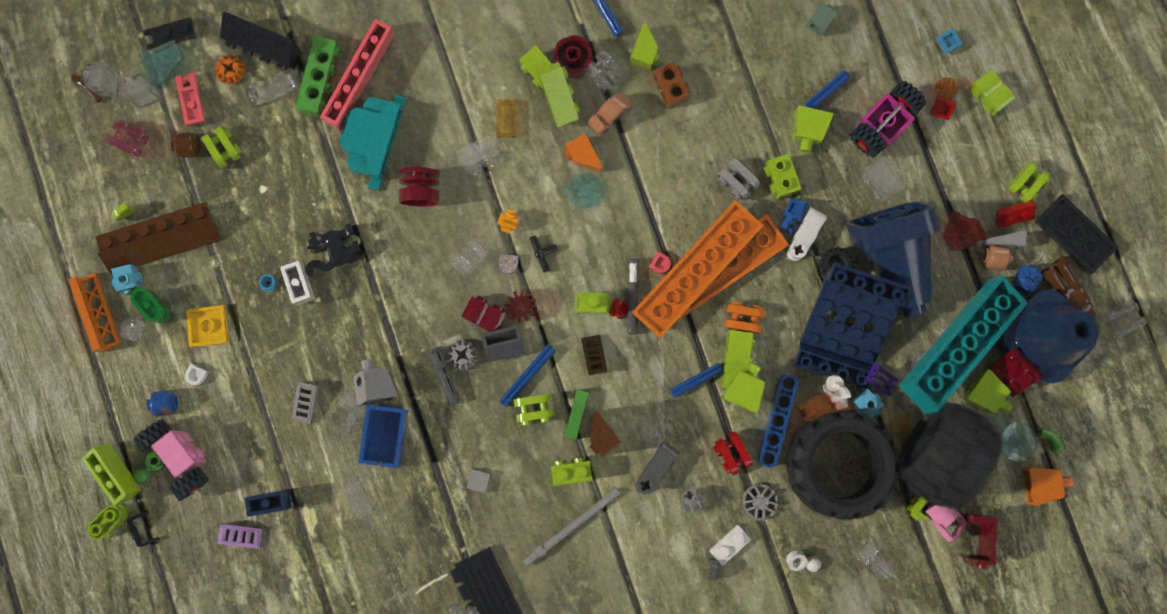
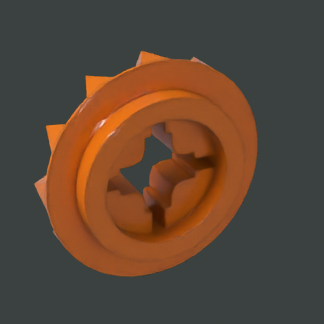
(230, 77)

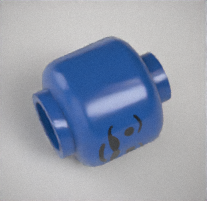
(1027, 279)

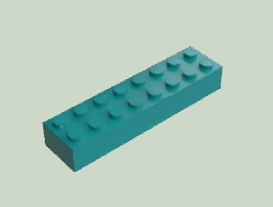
(963, 344)

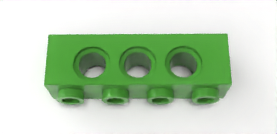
(320, 48)

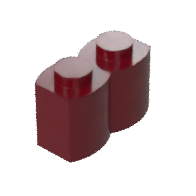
(484, 315)

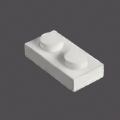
(729, 545)

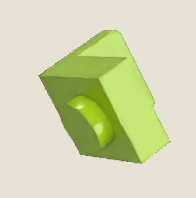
(915, 506)

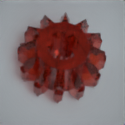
(514, 304)

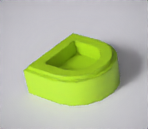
(122, 211)

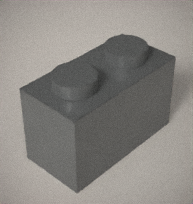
(502, 343)

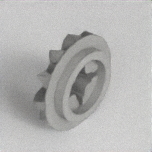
(471, 354)

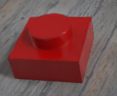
(943, 107)

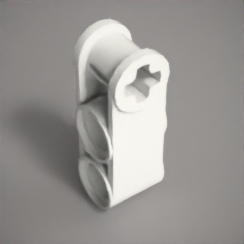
(806, 234)

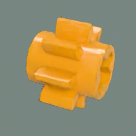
(508, 221)

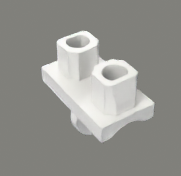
(837, 391)

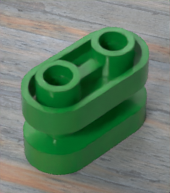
(149, 305)

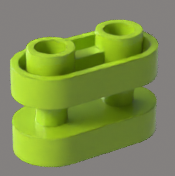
(223, 136)
(1039, 181)
(526, 417)
(108, 521)

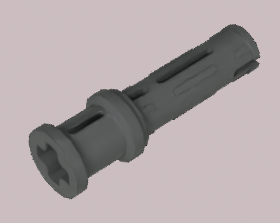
(440, 366)

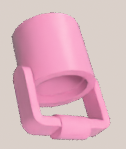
(944, 517)

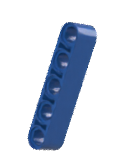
(784, 413)

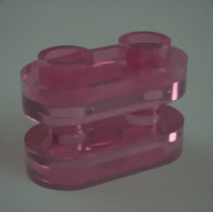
(123, 128)

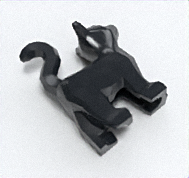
(337, 251)

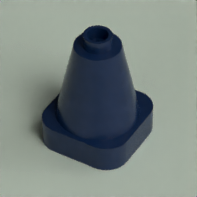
(900, 248)
(1051, 335)

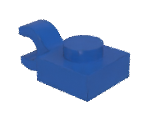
(794, 212)

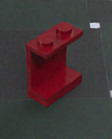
(987, 540)

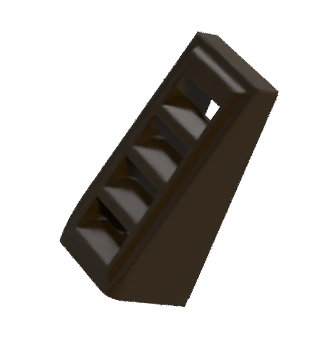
(599, 370)

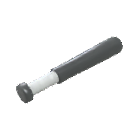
(632, 321)

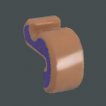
(610, 112)

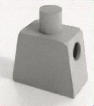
(373, 385)

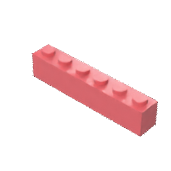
(357, 74)

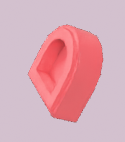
(661, 263)

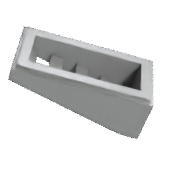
(1013, 240)
(299, 394)

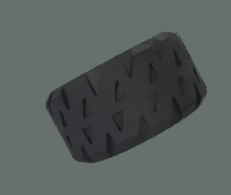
(883, 472)

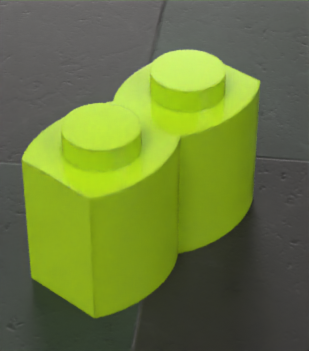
(992, 92)

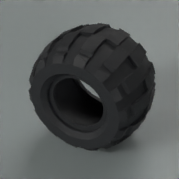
(950, 455)

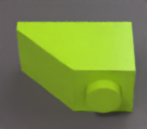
(645, 50)

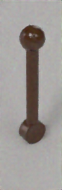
(75, 78)

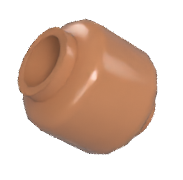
(997, 257)

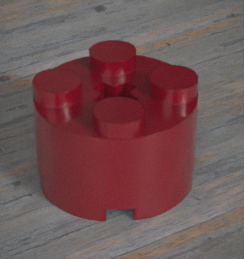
(569, 47)

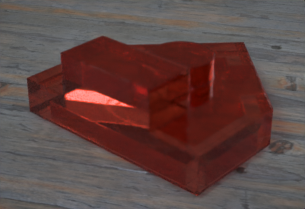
(963, 232)

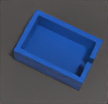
(383, 436)

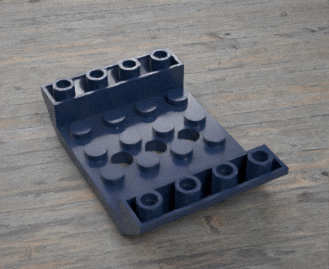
(846, 349)

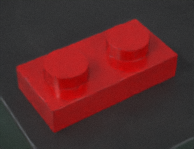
(1015, 214)

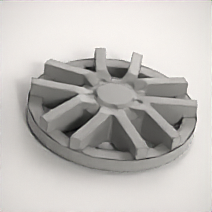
(760, 502)

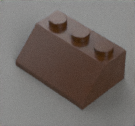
(602, 436)

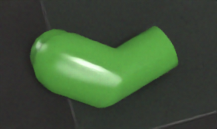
(1057, 444)

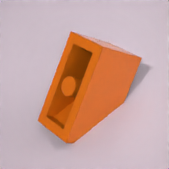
(583, 154)

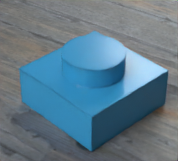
(949, 41)

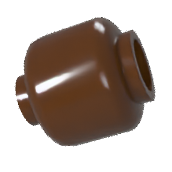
(186, 145)

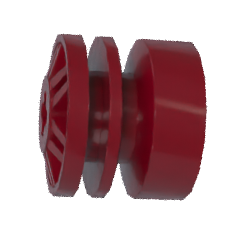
(419, 184)

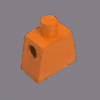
(1045, 485)

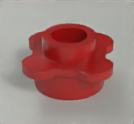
(618, 308)

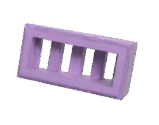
(230, 541)

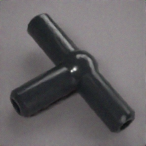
(541, 253)

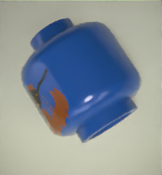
(162, 403)

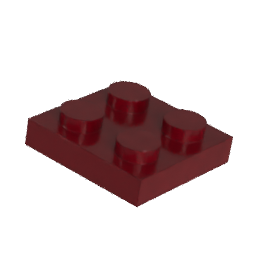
(1015, 371)

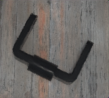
(134, 532)

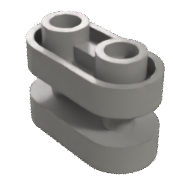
(739, 190)

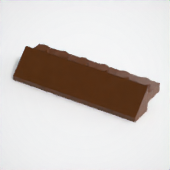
(158, 237)

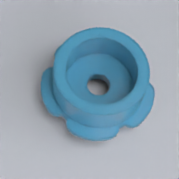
(263, 282)

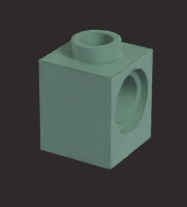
(822, 19)

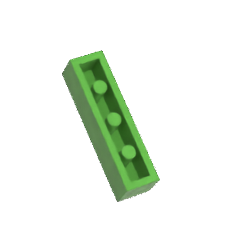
(576, 414)

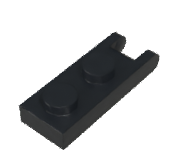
(165, 33)

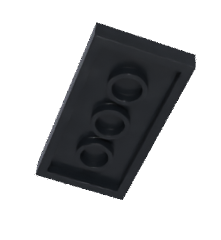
(1076, 234)

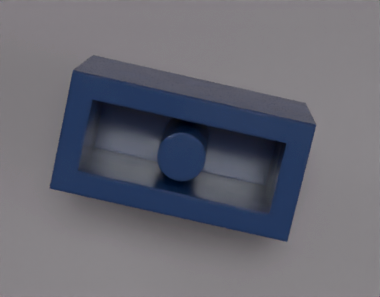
(268, 503)

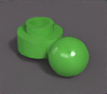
(142, 475)

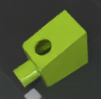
(810, 126)
(592, 303)
(745, 389)
(988, 393)

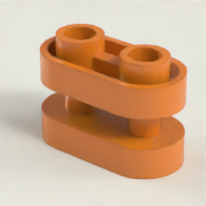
(737, 310)

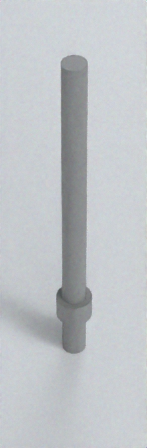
(541, 550)

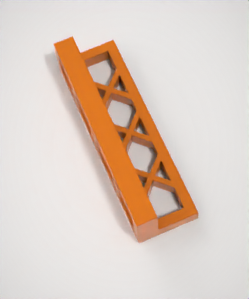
(88, 314)

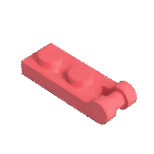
(190, 99)

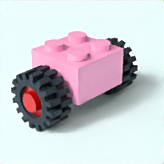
(178, 455)

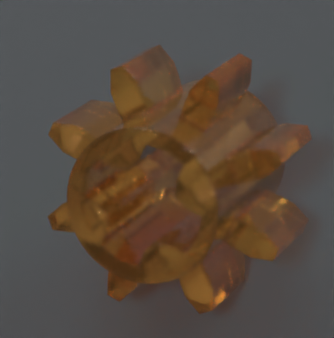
(946, 88)

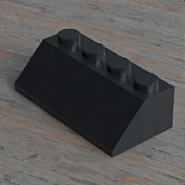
(259, 42)

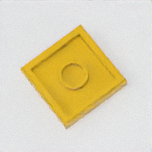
(207, 326)

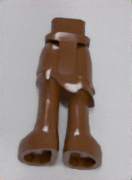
(1077, 294)

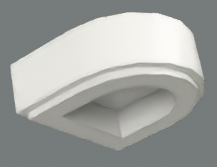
(195, 375)

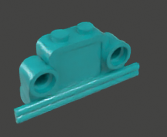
(371, 136)

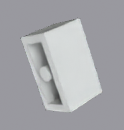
(297, 283)

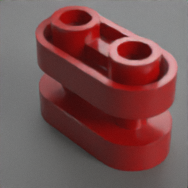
(722, 449)

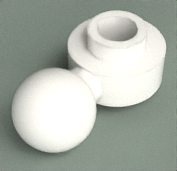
(797, 561)

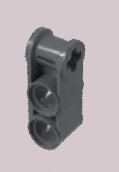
(657, 467)

